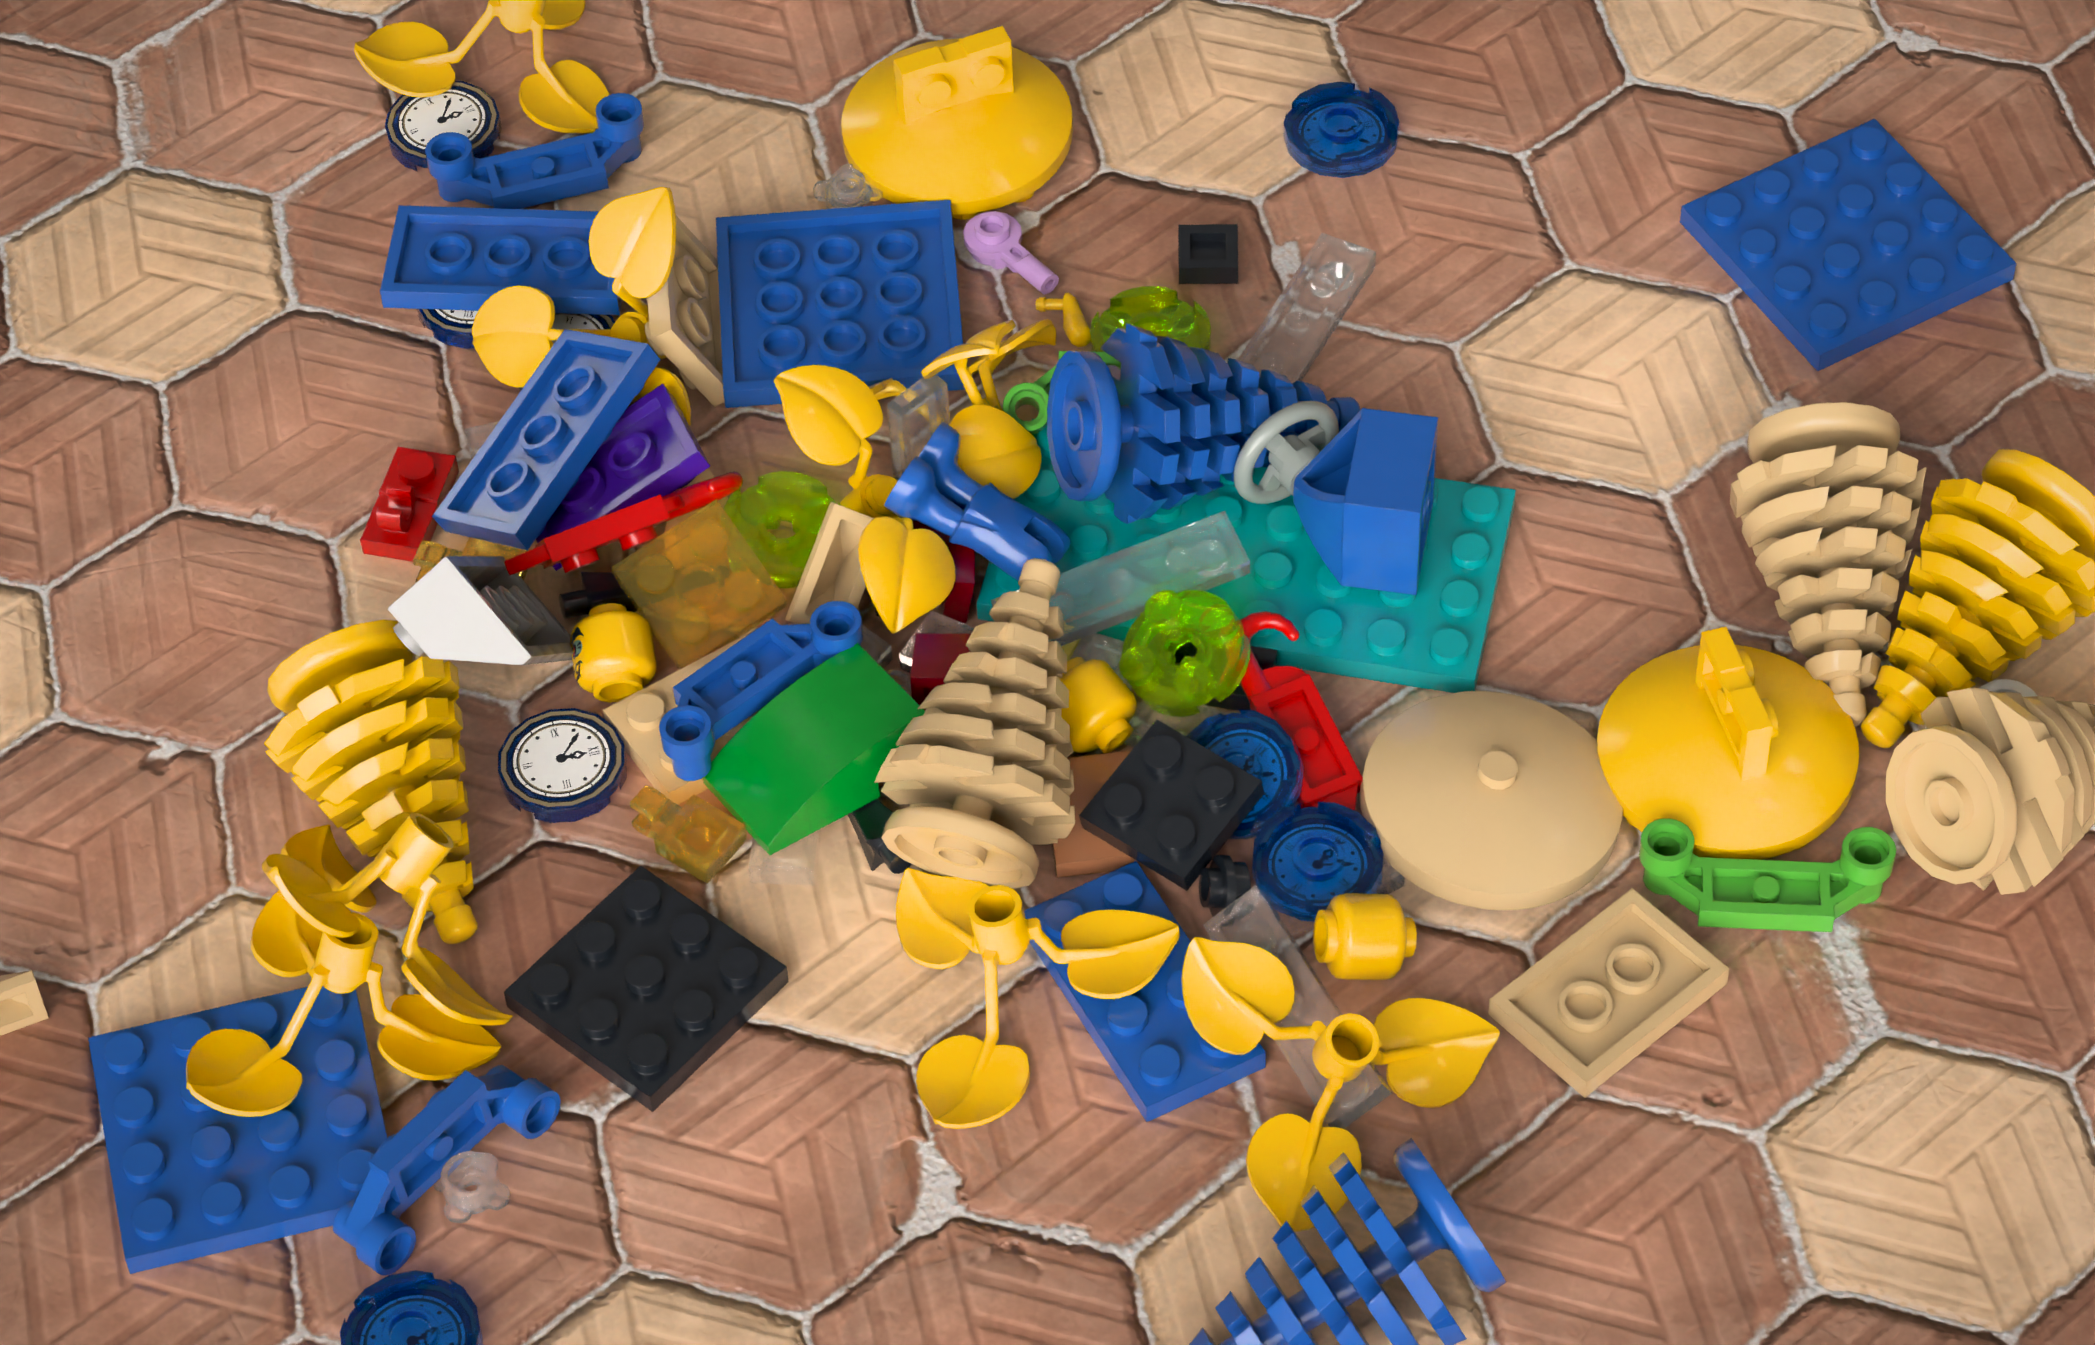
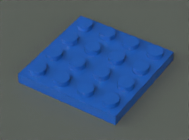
(1847, 244)
(836, 291)
(221, 1181)

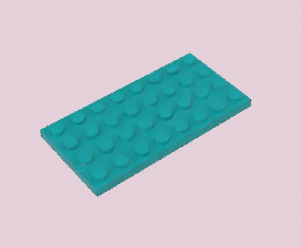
(1345, 631)

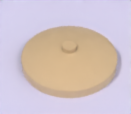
(1490, 800)

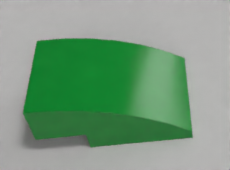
(812, 750)

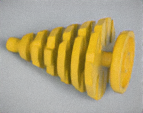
(1990, 584)
(375, 743)

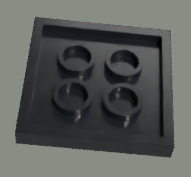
(646, 987)

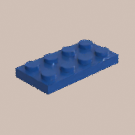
(468, 254)
(546, 438)
(1147, 1032)

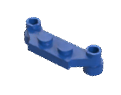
(544, 170)
(748, 679)
(416, 1154)

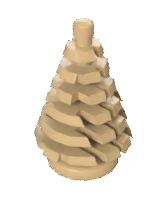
(1830, 533)
(991, 749)
(1994, 787)

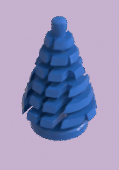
(1162, 420)
(1359, 1275)

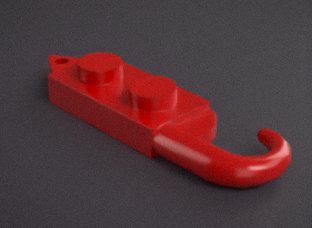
(629, 526)
(1296, 705)

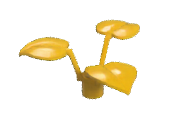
(417, 62)
(627, 241)
(991, 351)
(902, 566)
(323, 885)
(946, 917)
(1428, 1046)
(246, 1078)

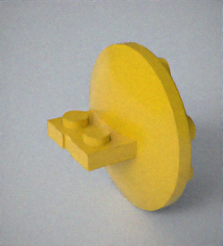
(958, 124)
(1729, 748)

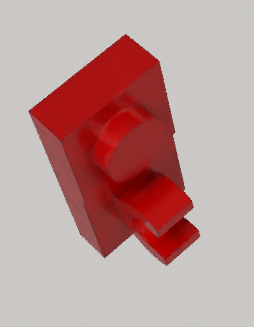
(406, 502)

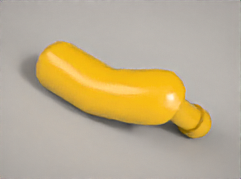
(1073, 319)

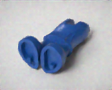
(973, 515)

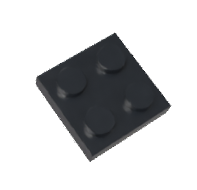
(1171, 804)

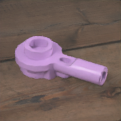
(996, 241)

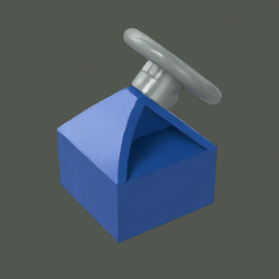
(1355, 490)

